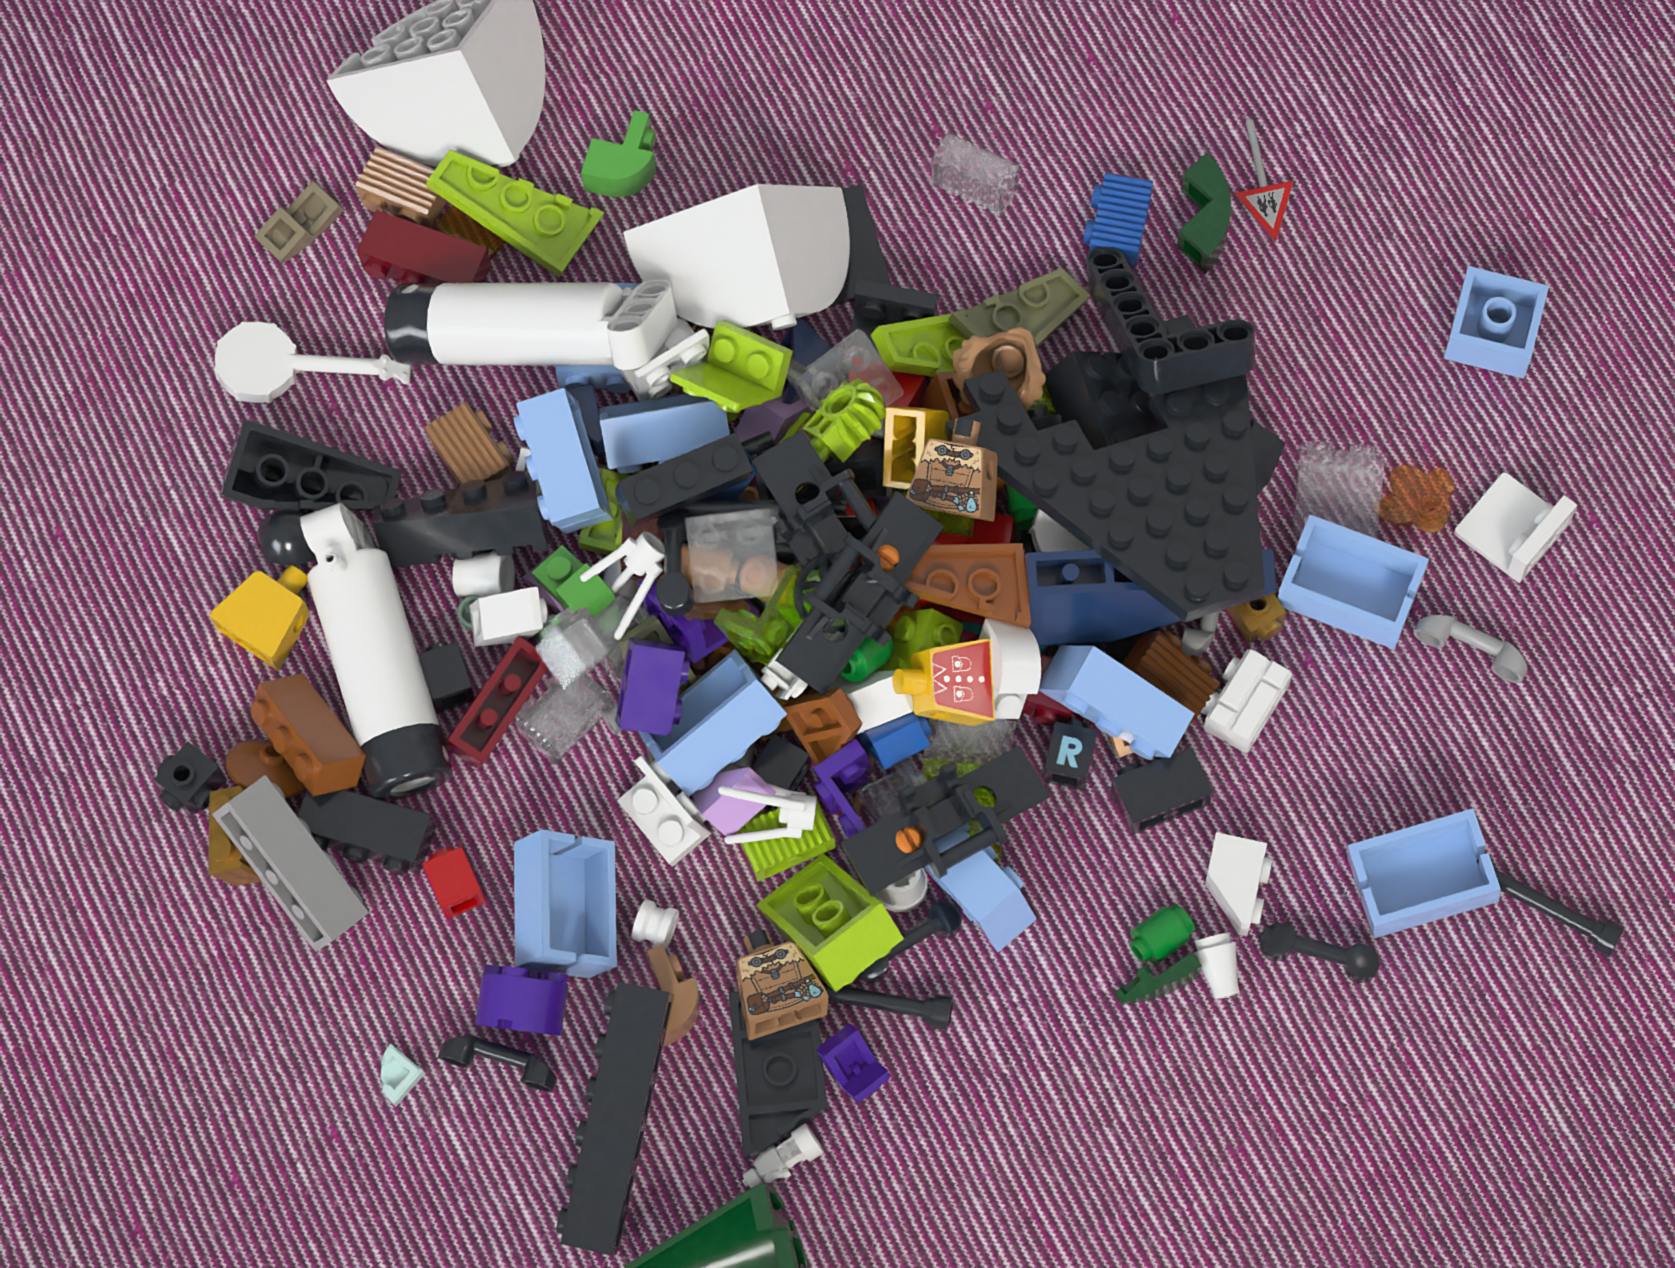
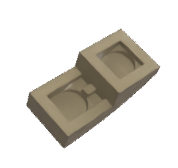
(298, 226)

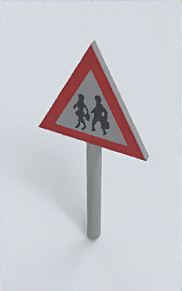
(1267, 202)

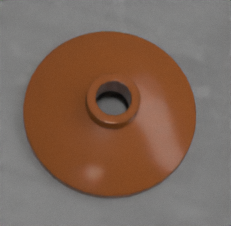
(257, 757)

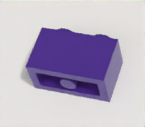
(651, 687)

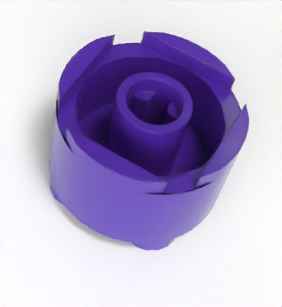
(522, 1000)

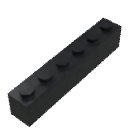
(616, 1118)

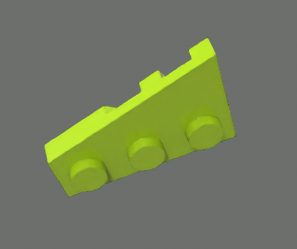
(919, 345)

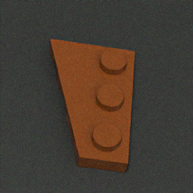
(976, 580)

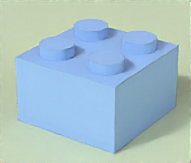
(1496, 322)

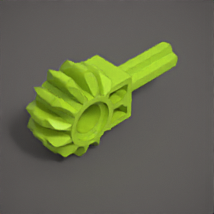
(845, 420)

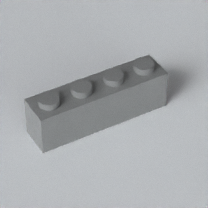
(291, 863)

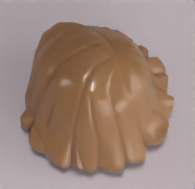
(1009, 350)

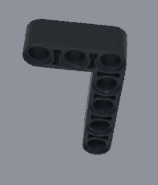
(1160, 359)

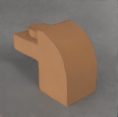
(686, 994)

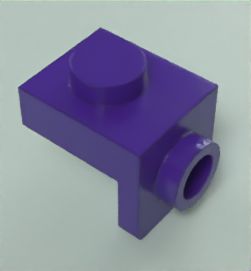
(852, 1063)

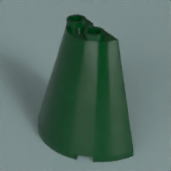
(736, 1235)

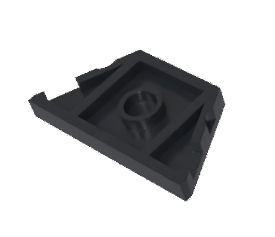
(776, 1080)

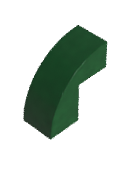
(1206, 233)

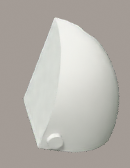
(450, 80)
(749, 255)

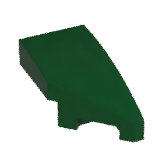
(1147, 987)

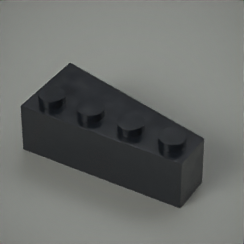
(462, 521)

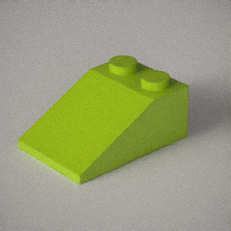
(831, 921)

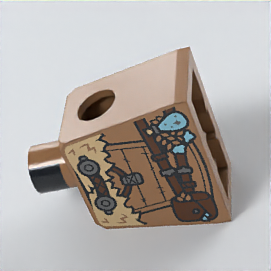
(957, 475)
(777, 986)

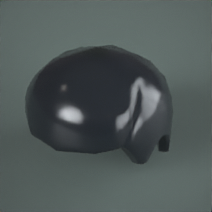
(283, 538)

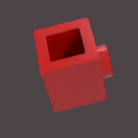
(453, 881)

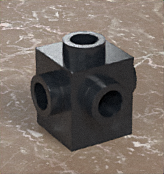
(188, 780)

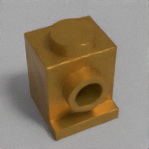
(1261, 623)

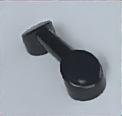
(673, 588)
(942, 919)
(1358, 962)
(462, 1050)

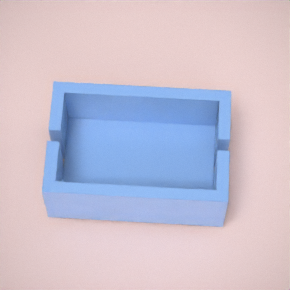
(659, 429)
(562, 461)
(1352, 581)
(717, 723)
(1423, 873)
(565, 904)

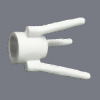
(642, 557)
(795, 810)

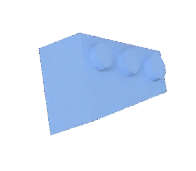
(1115, 700)
(985, 892)

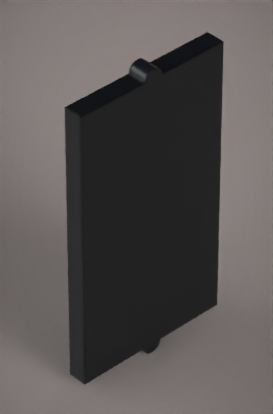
(865, 254)

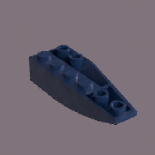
(1089, 601)

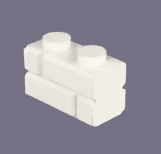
(1246, 700)

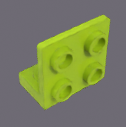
(738, 370)

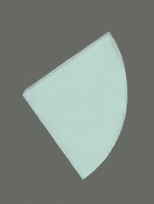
(398, 1074)

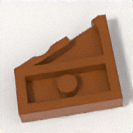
(823, 722)

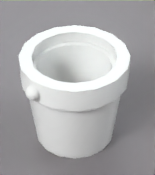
(484, 575)
(905, 893)

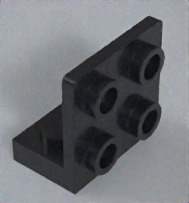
(887, 304)

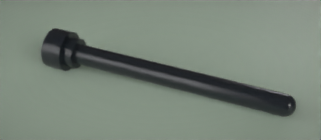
(1601, 933)
(932, 1010)

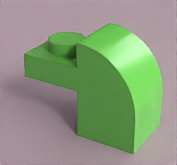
(625, 168)
(561, 579)

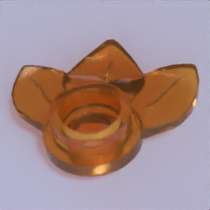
(1415, 493)

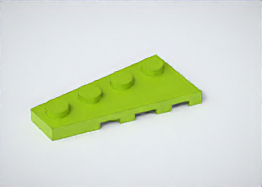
(529, 219)

